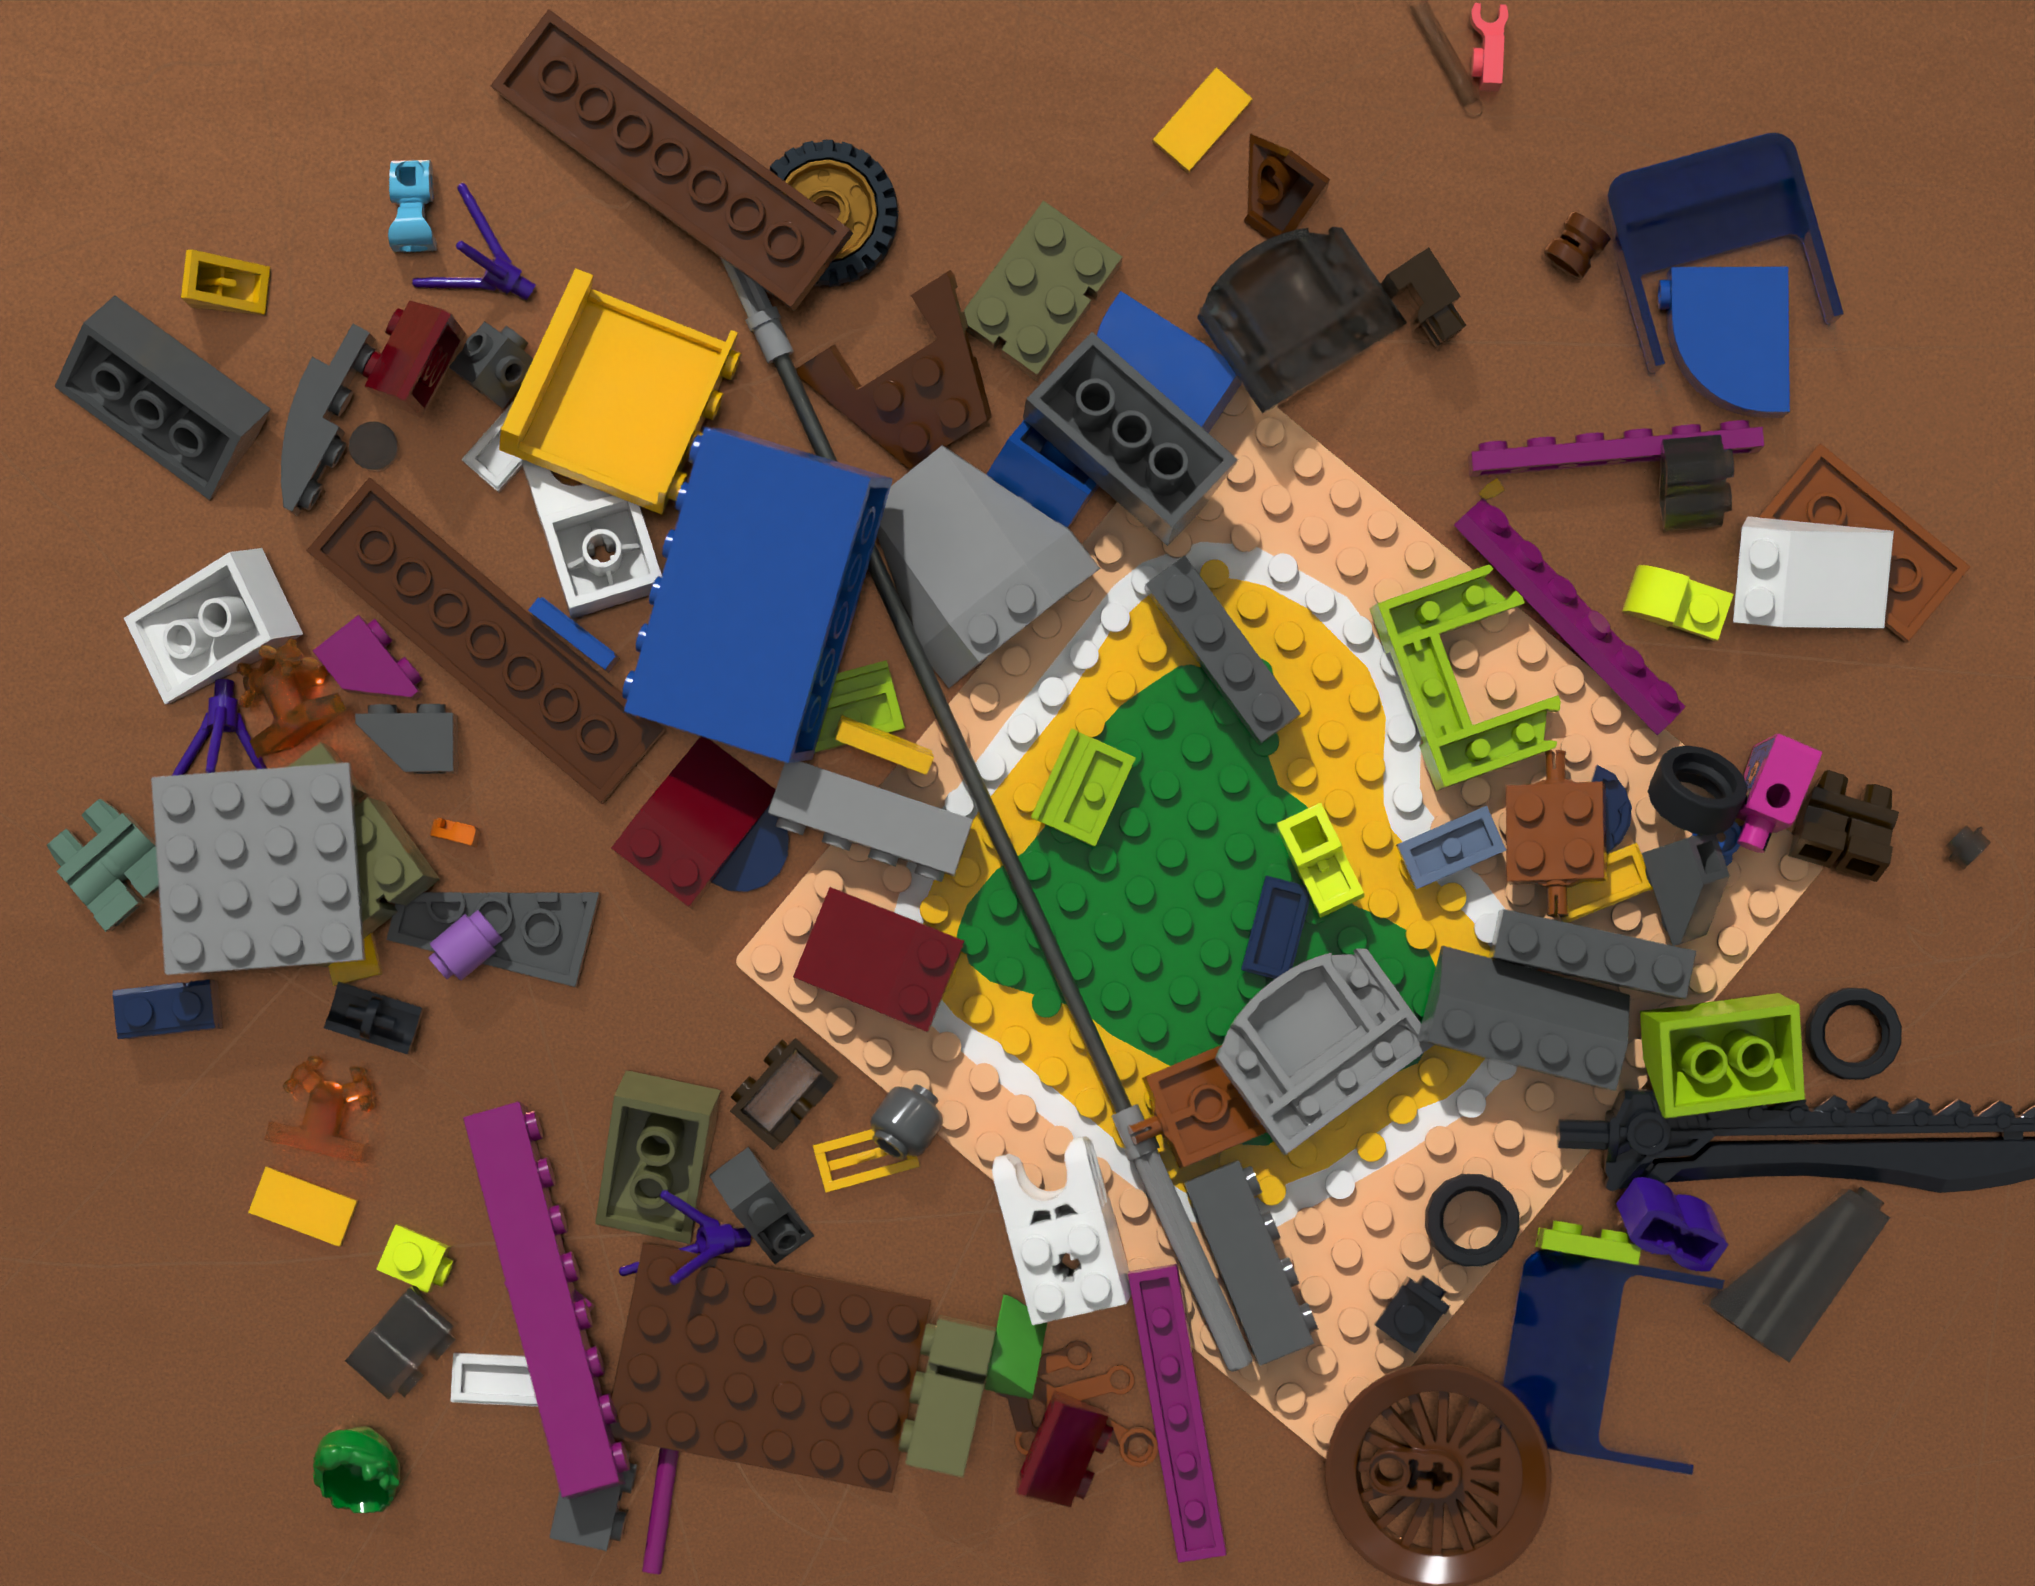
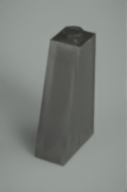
(1798, 1276)

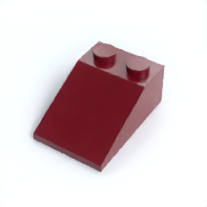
(415, 356)
(695, 821)
(879, 959)
(1062, 1451)

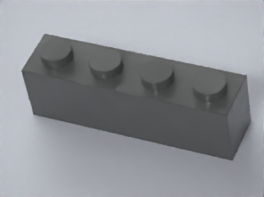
(1222, 650)
(1592, 954)
(1249, 1262)

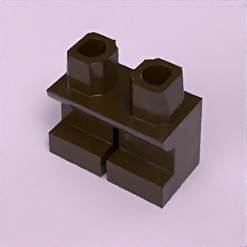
(1429, 294)
(1846, 828)

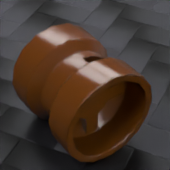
(1577, 245)

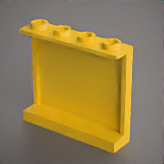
(617, 396)

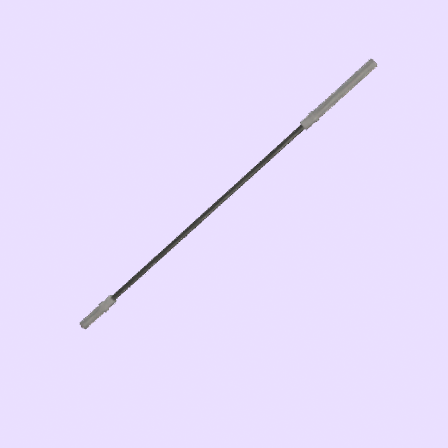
(776, 348)

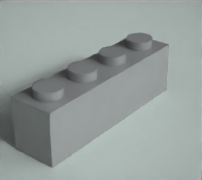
(871, 818)

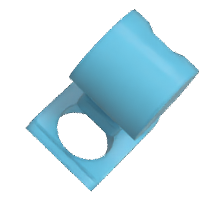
(411, 189)

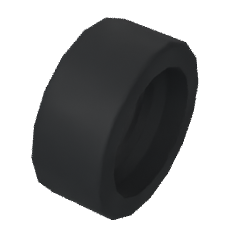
(1687, 808)
(1879, 1007)
(1505, 1204)

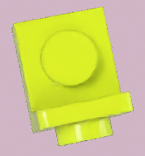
(416, 1259)

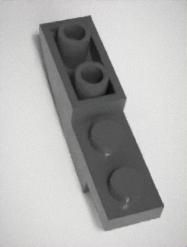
(309, 436)

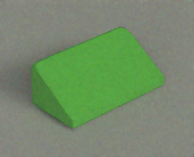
(1015, 1351)

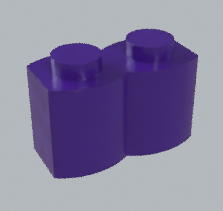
(1672, 1224)

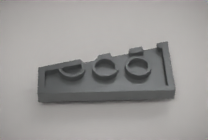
(540, 931)

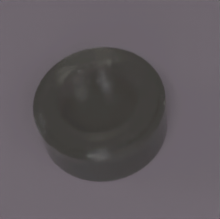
(374, 446)

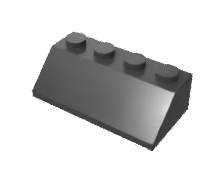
(161, 396)
(1129, 438)
(1527, 1018)

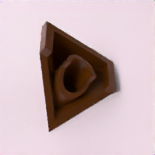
(1280, 188)

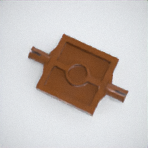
(1556, 833)
(1196, 1110)

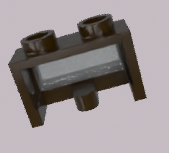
(783, 1093)

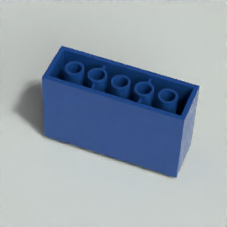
(756, 594)

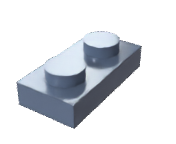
(1451, 847)

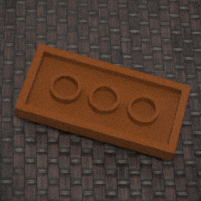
(1834, 494)

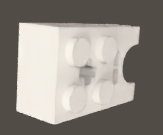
(577, 522)
(1059, 1222)

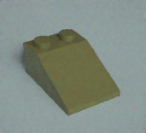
(655, 1144)

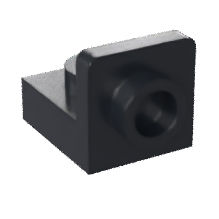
(1413, 1312)

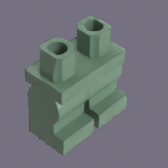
(102, 865)

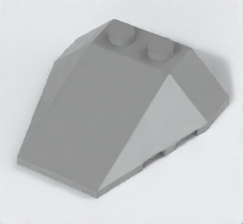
(973, 560)

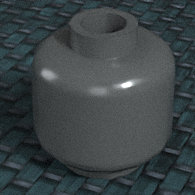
(906, 1121)

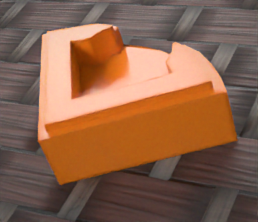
(455, 832)

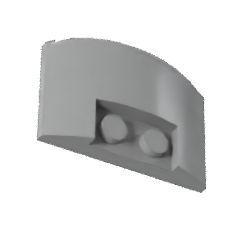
(1318, 1043)

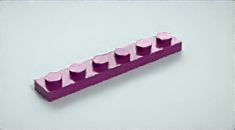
(1594, 450)
(1570, 616)
(1177, 1413)

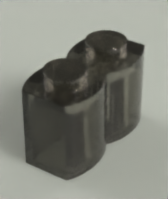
(1694, 482)
(402, 1343)

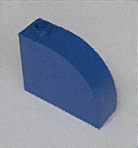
(1731, 335)
(1170, 360)

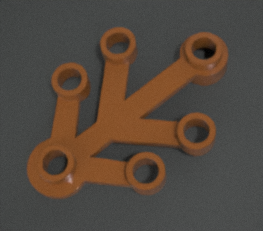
(1081, 1391)

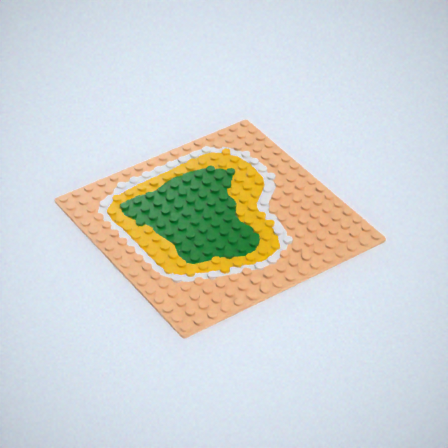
(1174, 884)

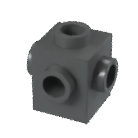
(493, 363)

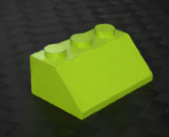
(1724, 1054)

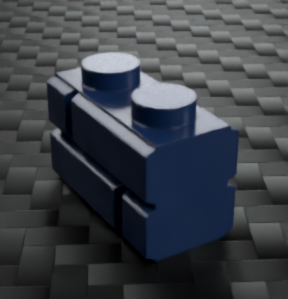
(167, 1009)

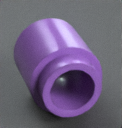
(464, 946)

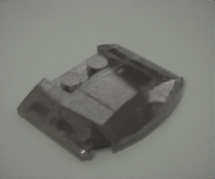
(1296, 312)

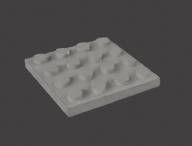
(258, 868)

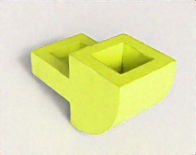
(1677, 602)
(1320, 860)

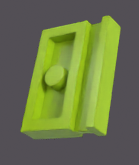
(864, 696)
(1083, 787)
(1568, 1239)

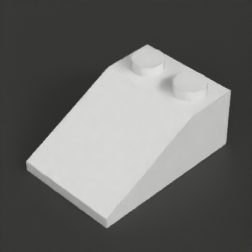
(1812, 575)
(212, 623)

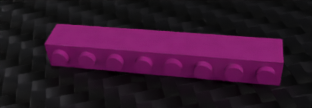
(545, 1300)

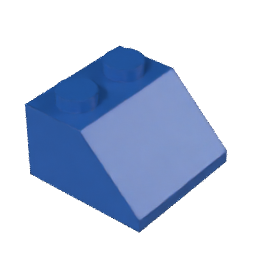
(1042, 475)

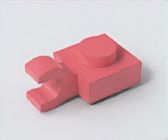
(1488, 60)

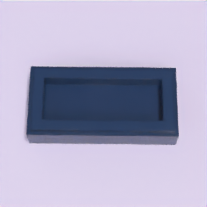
(1276, 928)

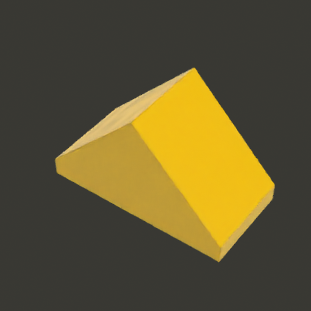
(224, 283)

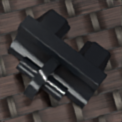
(373, 1018)

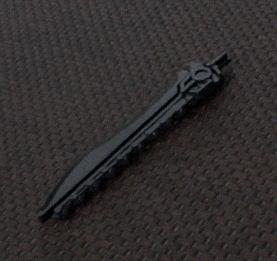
(1639, 1134)

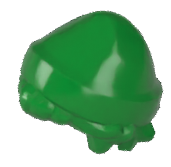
(356, 1470)

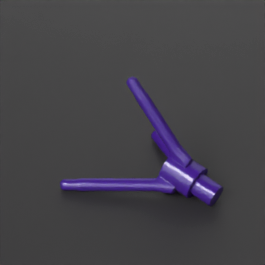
(499, 272)
(220, 718)
(710, 1242)

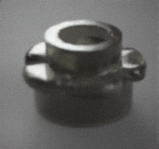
(1967, 846)

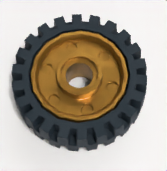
(858, 188)

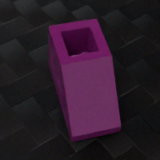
(363, 663)

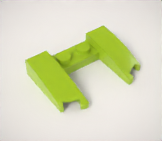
(1411, 633)

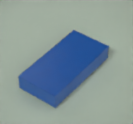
(574, 634)

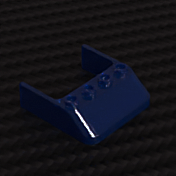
(1709, 208)
(1565, 1348)

